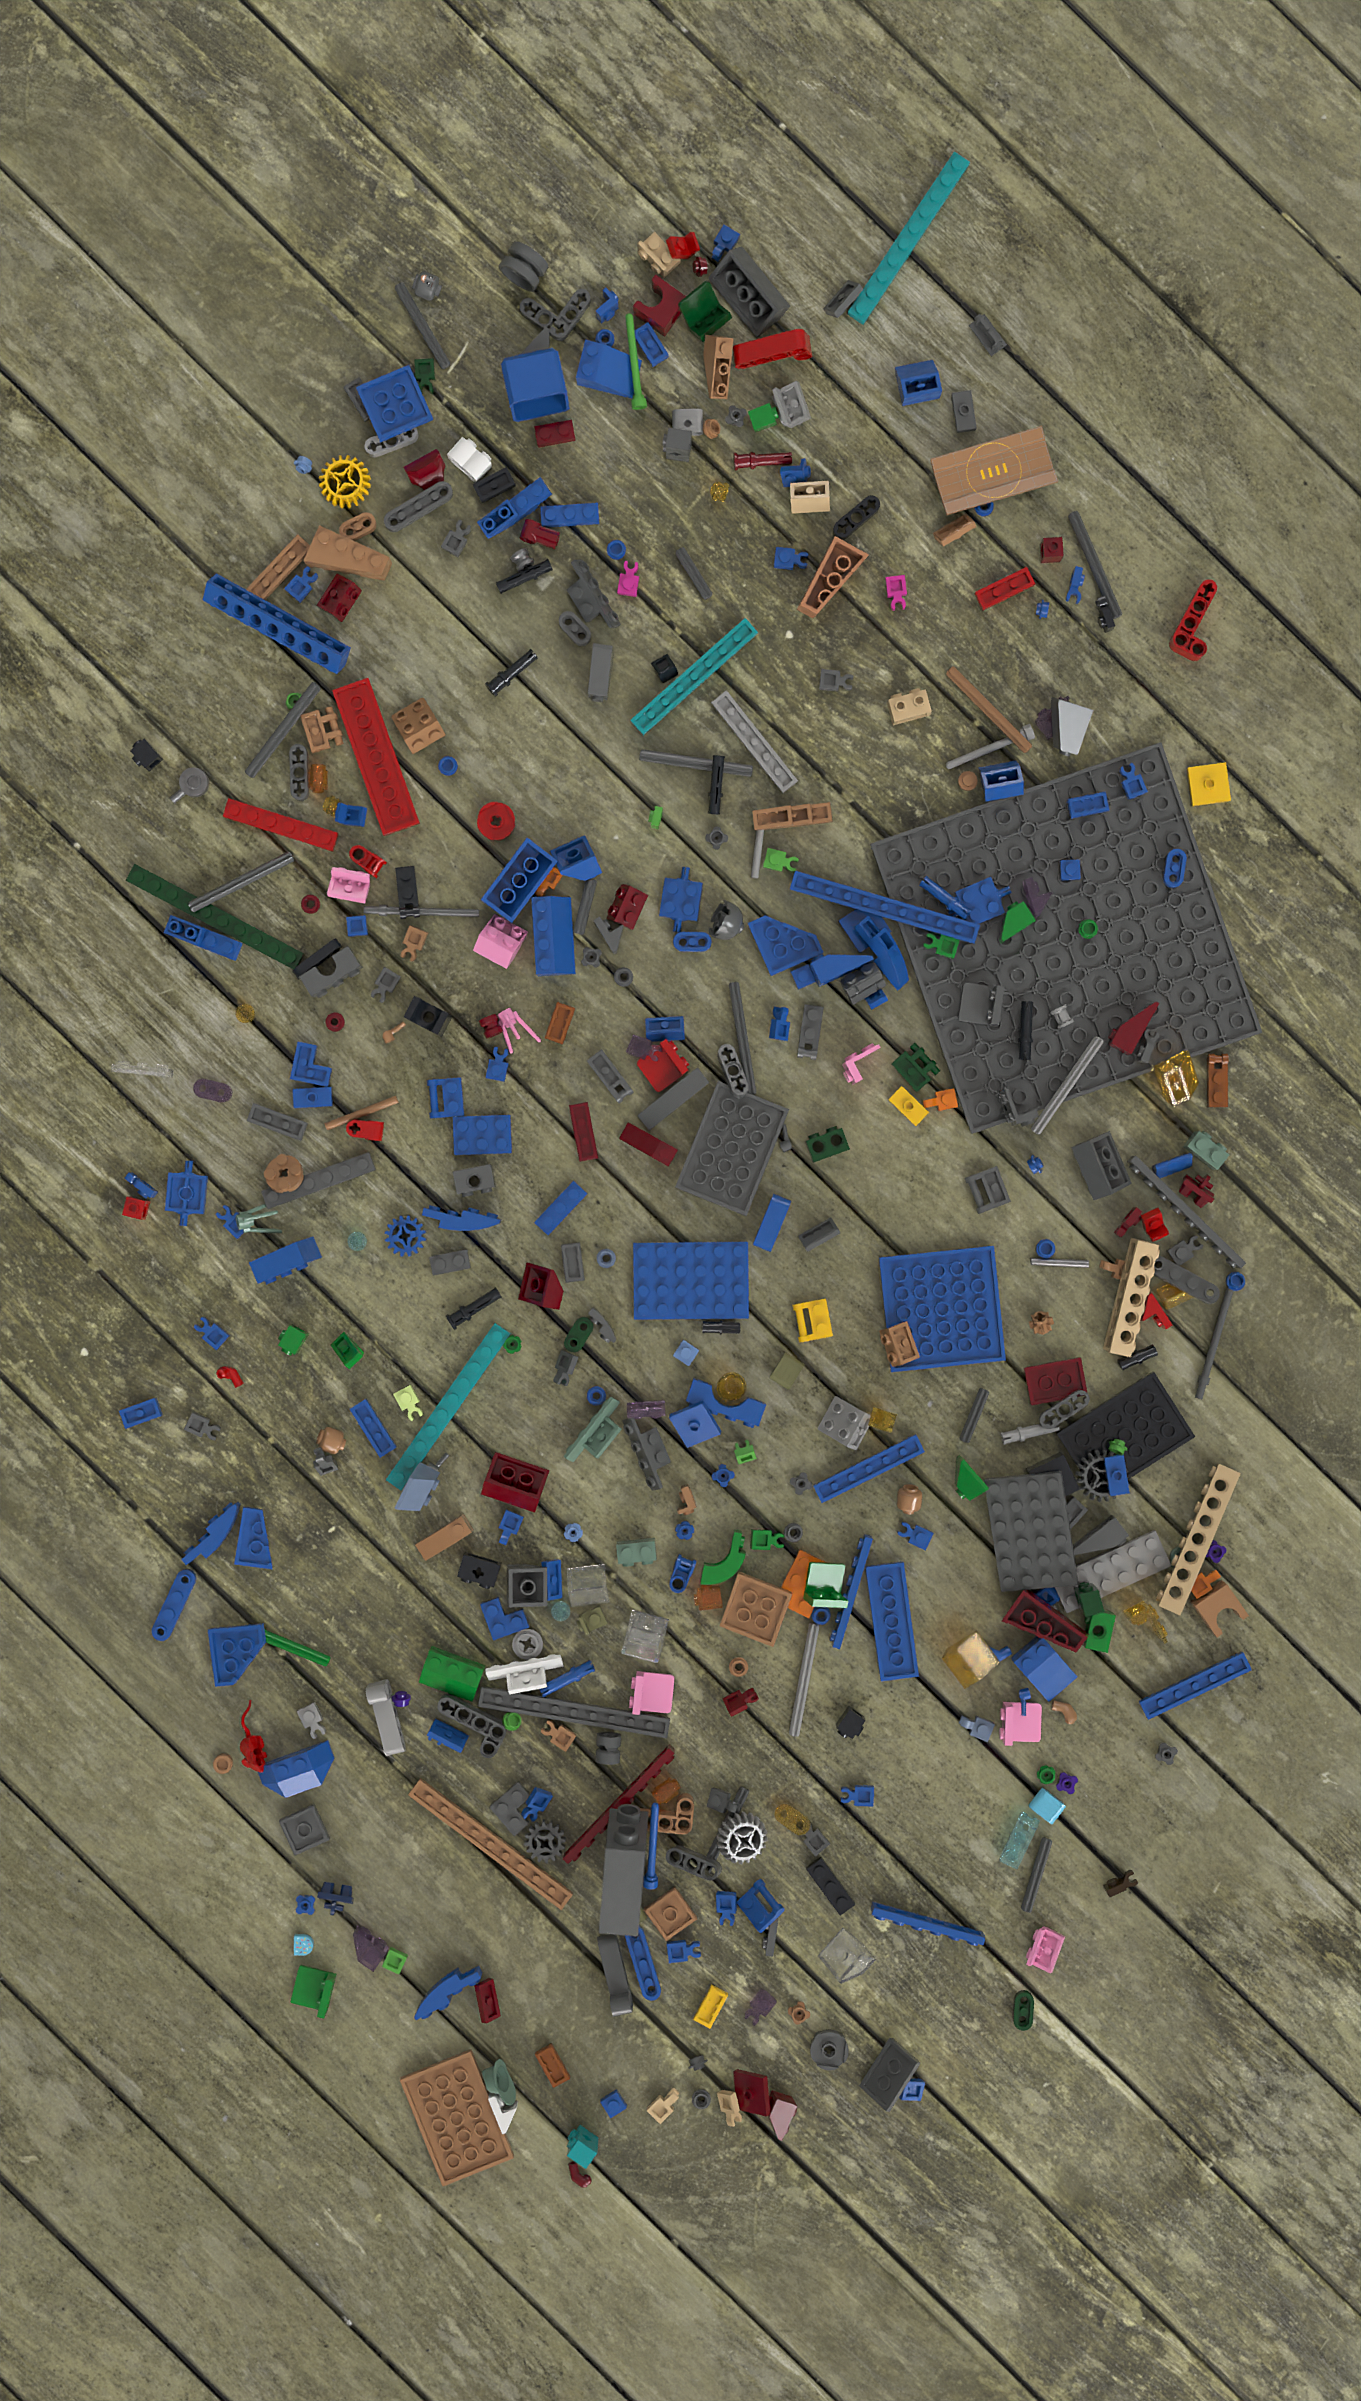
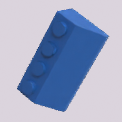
(519, 880)
(553, 936)

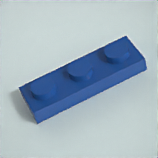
(569, 515)
(560, 1208)
(373, 1428)

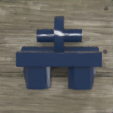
(327, 1894)

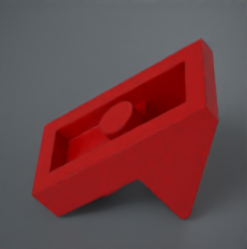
(1152, 1307)

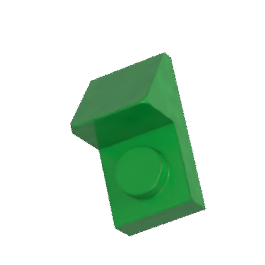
(347, 1350)

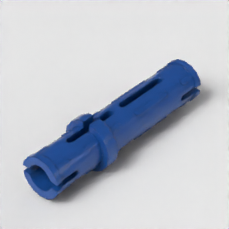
(952, 903)
(574, 1674)

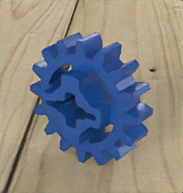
(407, 1245)

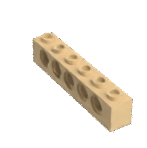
(1127, 1287)

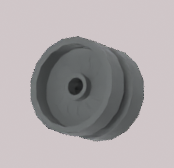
(523, 266)

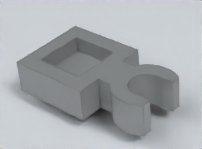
(311, 1717)

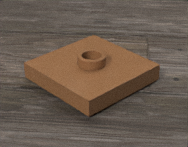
(670, 1913)

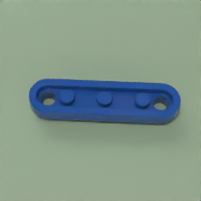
(174, 1604)
(643, 1965)

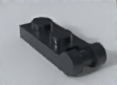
(407, 891)

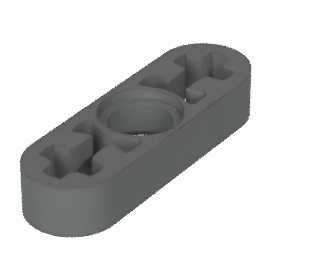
(303, 758)
(734, 1062)
(1073, 1397)

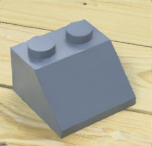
(418, 1488)

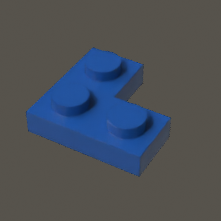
(304, 1068)
(501, 1624)

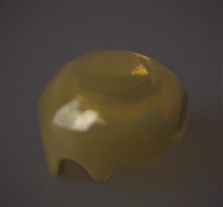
(731, 1386)

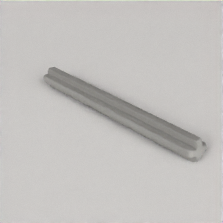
(1067, 1085)
(804, 1678)

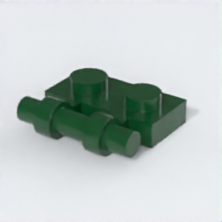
(911, 1071)

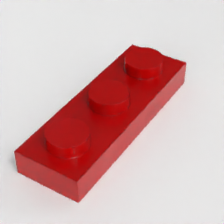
(1004, 588)

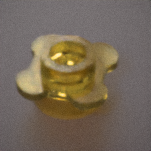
(719, 491)
(330, 805)

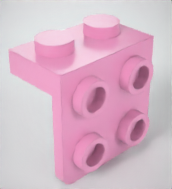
(851, 1072)
(652, 1692)
(1020, 1727)

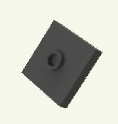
(304, 1829)

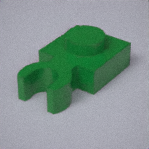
(945, 946)
(763, 1539)

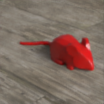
(252, 1747)

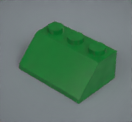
(451, 1673)

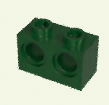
(828, 1149)
(1088, 1599)

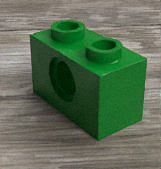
(1102, 1640)

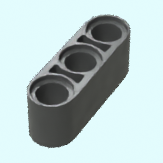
(702, 1862)

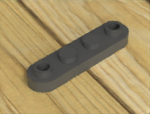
(418, 506)
(1186, 1281)

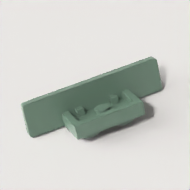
(597, 1434)

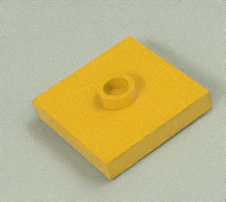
(1208, 784)

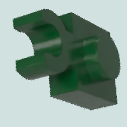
(425, 372)

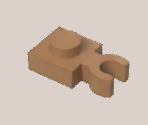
(414, 940)
(561, 1736)

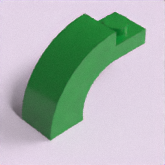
(721, 1571)

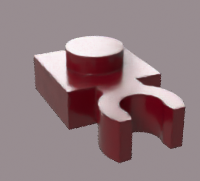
(1131, 1218)

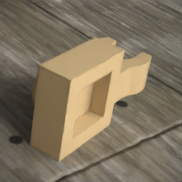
(729, 2105)
(662, 2107)

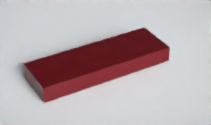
(583, 1131)

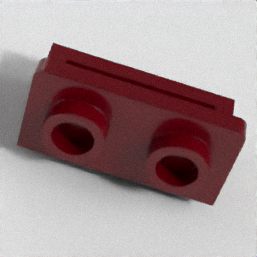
(627, 906)

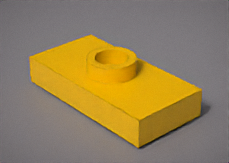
(908, 1106)
(710, 2006)

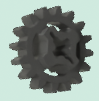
(550, 1846)

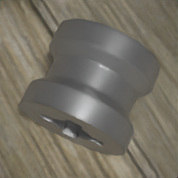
(522, 559)

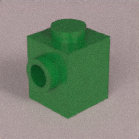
(763, 417)
(292, 1339)

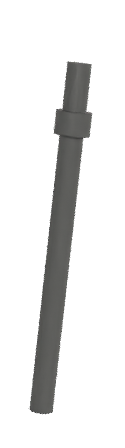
(384, 910)
(1204, 1379)

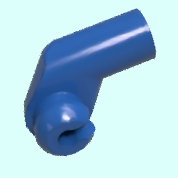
(1002, 1654)

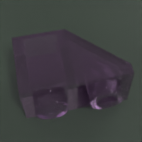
(368, 1948)

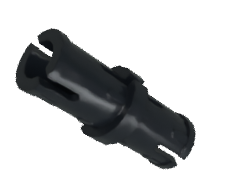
(1137, 1357)

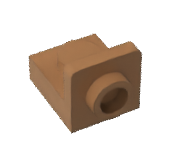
(686, 1497)

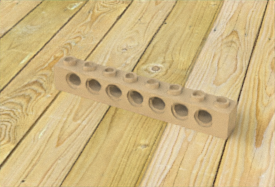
(1230, 1479)

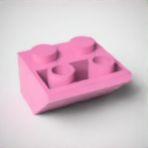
(500, 941)

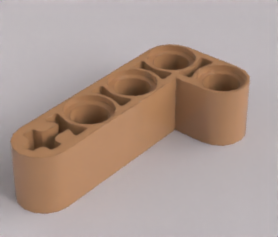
(675, 1816)

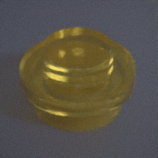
(245, 1013)

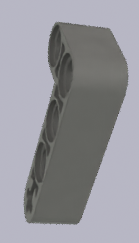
(470, 1722)
(615, 1973)

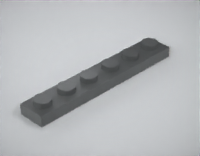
(322, 1179)

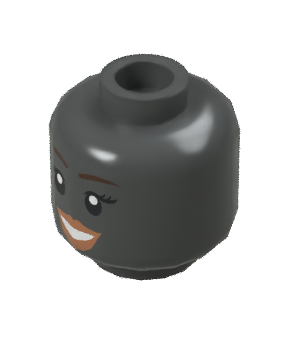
(426, 285)

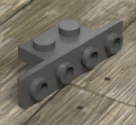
(589, 597)
(649, 1451)

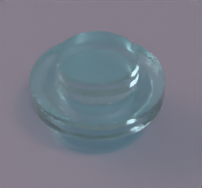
(357, 1241)
(560, 1611)

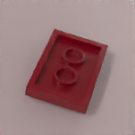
(1054, 1380)

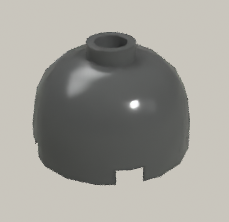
(727, 921)

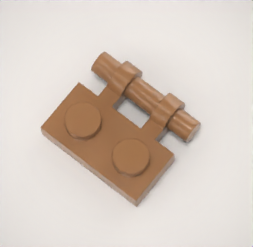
(316, 732)

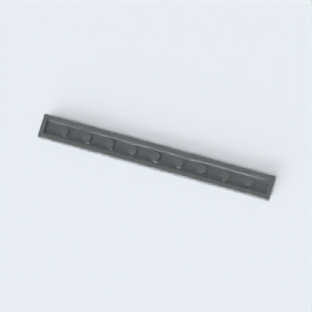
(574, 1712)

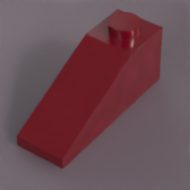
(1129, 1033)
(648, 1144)

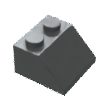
(526, 1585)

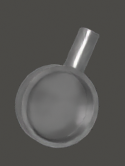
(192, 783)

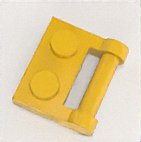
(818, 1317)

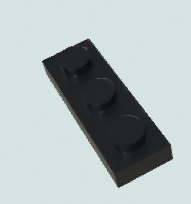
(830, 1886)

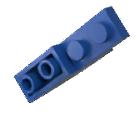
(515, 509)
(203, 938)
(888, 954)
(468, 1221)
(218, 1530)
(440, 1994)

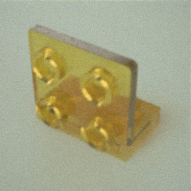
(1138, 1615)

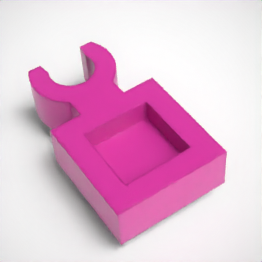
(628, 582)
(896, 589)

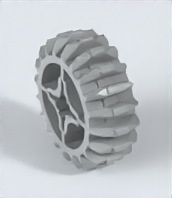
(739, 1848)

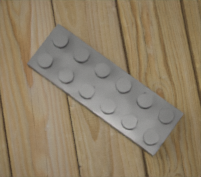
(1118, 1568)

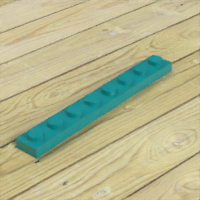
(694, 676)

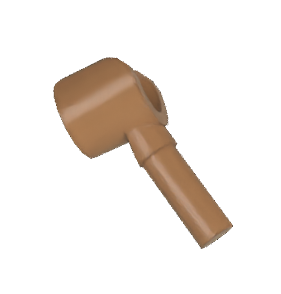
(388, 1035)

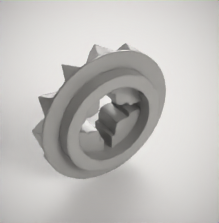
(531, 1652)

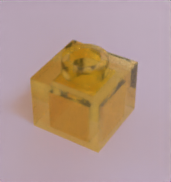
(882, 1419)

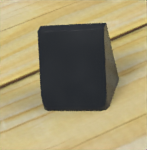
(665, 668)

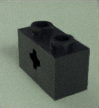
(489, 1567)

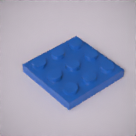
(394, 403)

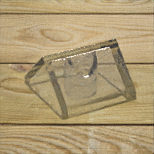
(587, 1585)

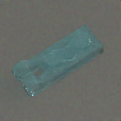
(1019, 1841)

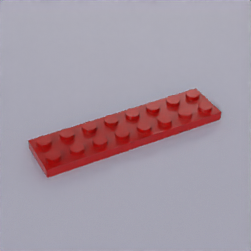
(376, 756)

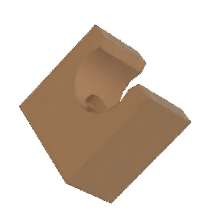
(1213, 1602)

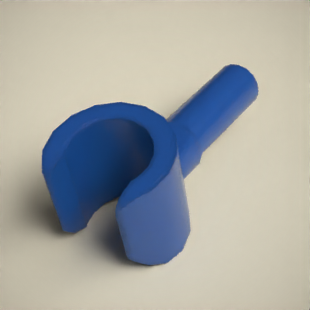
(1024, 1694)

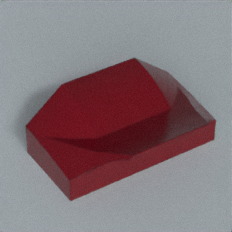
(426, 470)

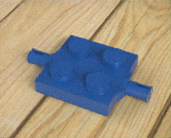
(681, 899)
(982, 899)
(186, 1193)

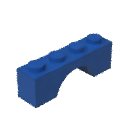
(748, 1411)

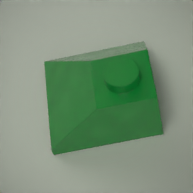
(967, 1481)

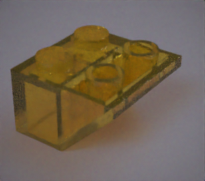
(1177, 1078)

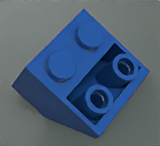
(918, 382)
(1001, 780)

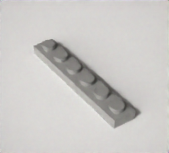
(754, 742)

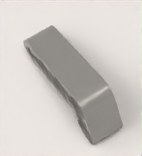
(380, 1696)

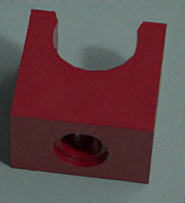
(666, 312)

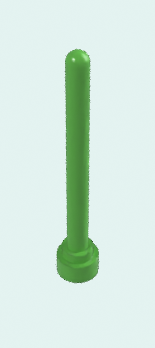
(638, 401)

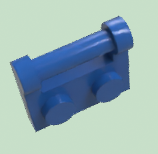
(451, 1097)
(755, 1909)

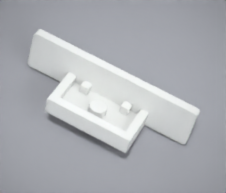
(526, 1674)

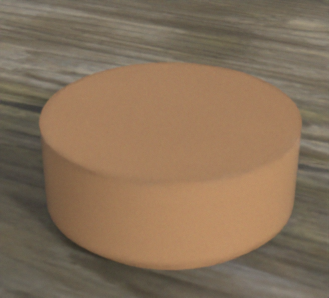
(223, 1763)

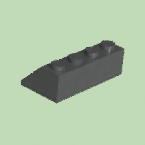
(748, 291)

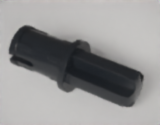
(721, 1327)

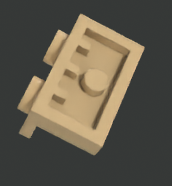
(657, 254)

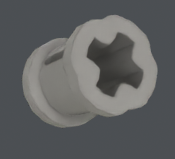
(1062, 1016)

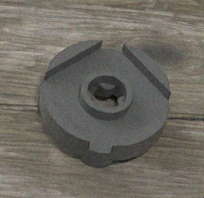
(835, 2058)

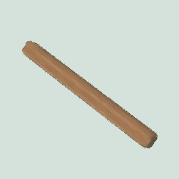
(989, 710)

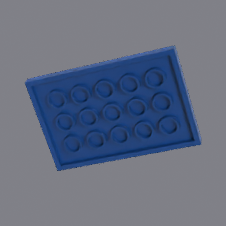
(691, 1280)

